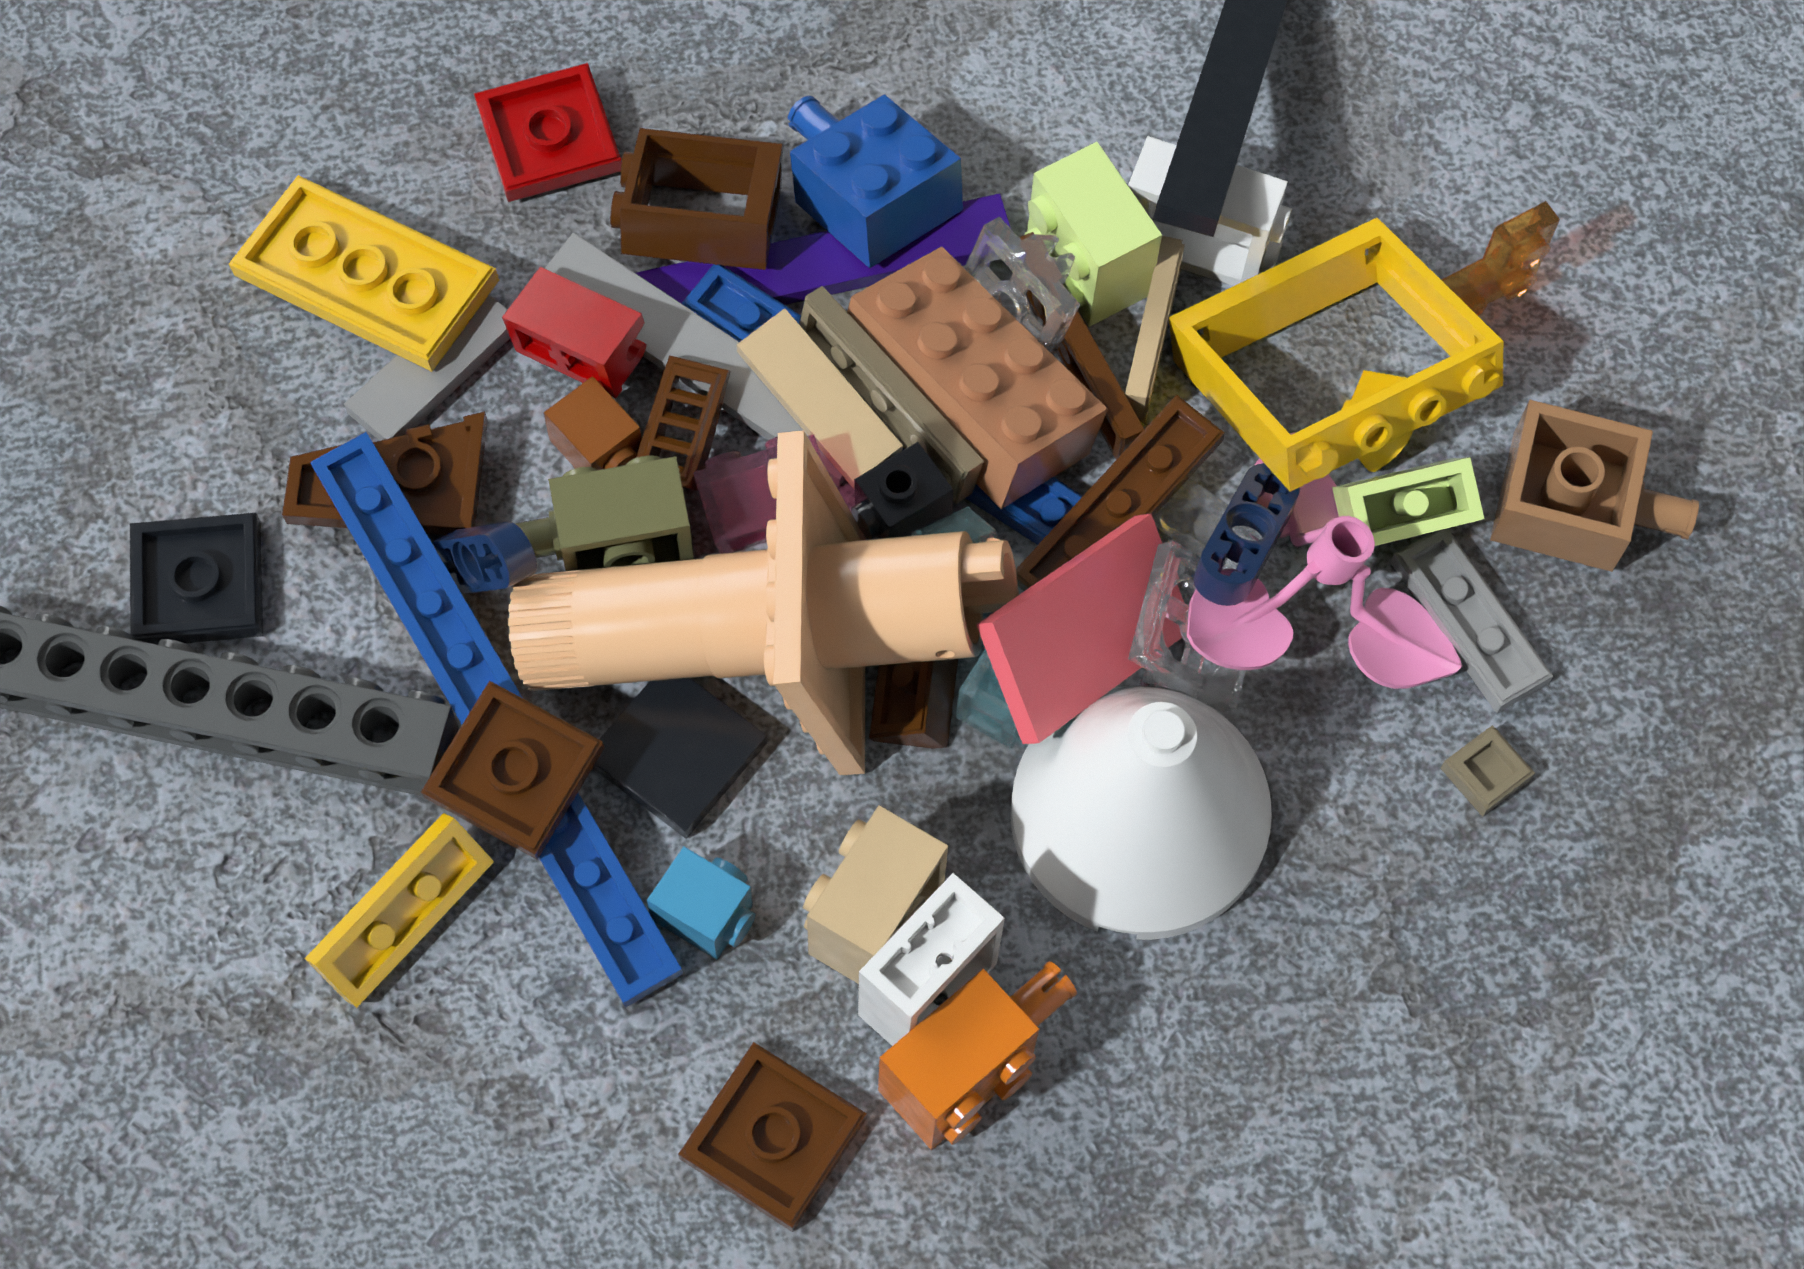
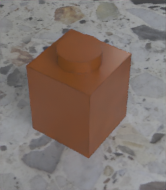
(592, 428)

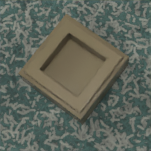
(1487, 770)

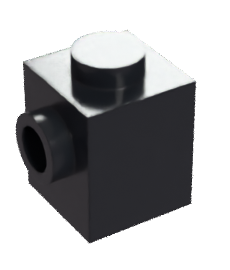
(901, 495)

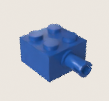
(872, 176)

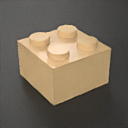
(873, 893)

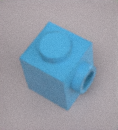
(703, 902)

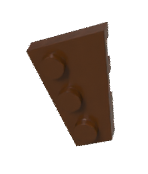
(433, 468)

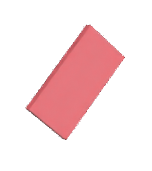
(1074, 630)

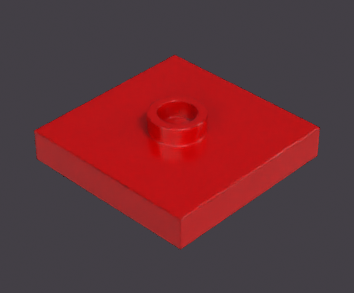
(548, 132)

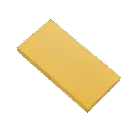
(365, 272)

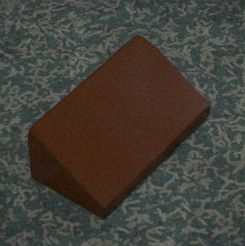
(914, 703)

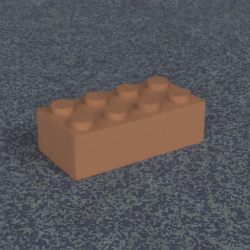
(981, 373)

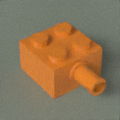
(968, 1053)

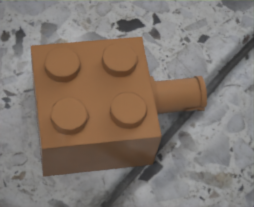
(1580, 488)

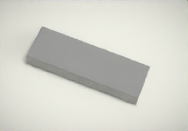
(407, 393)
(1471, 619)

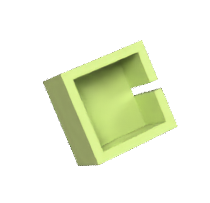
(1101, 225)

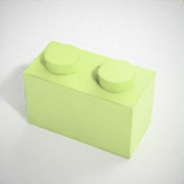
(1413, 500)

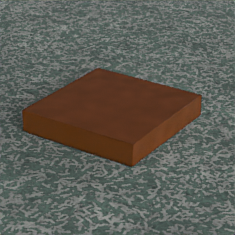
(513, 770)
(772, 1136)

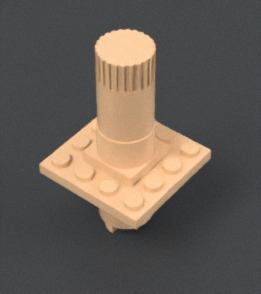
(796, 612)

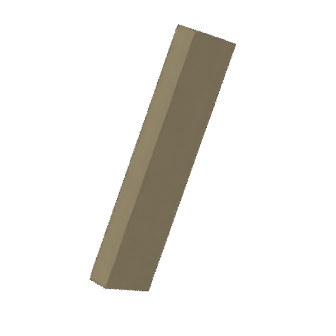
(889, 391)

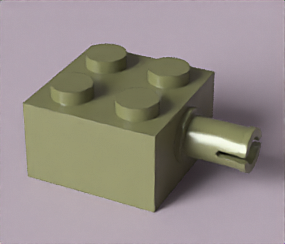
(615, 516)

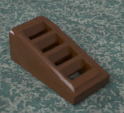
(704, 428)

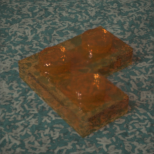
(1509, 260)

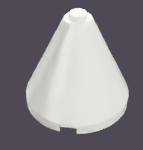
(1142, 814)

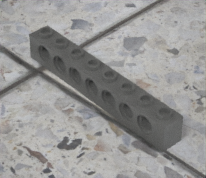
(218, 720)

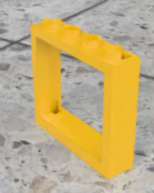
(1304, 287)

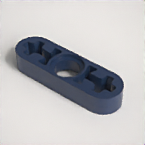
(1248, 554)
(487, 556)

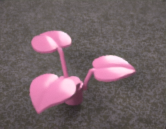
(1395, 634)

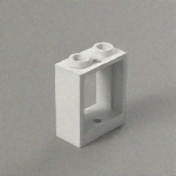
(1248, 227)
(929, 955)

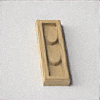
(1154, 326)
(818, 396)

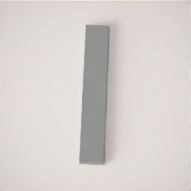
(682, 334)

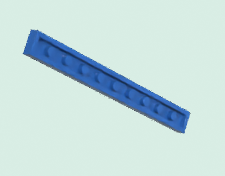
(462, 665)

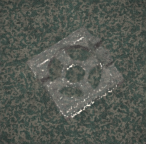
(1032, 271)
(1218, 689)

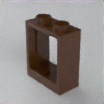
(704, 165)

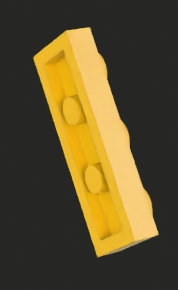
(399, 910)

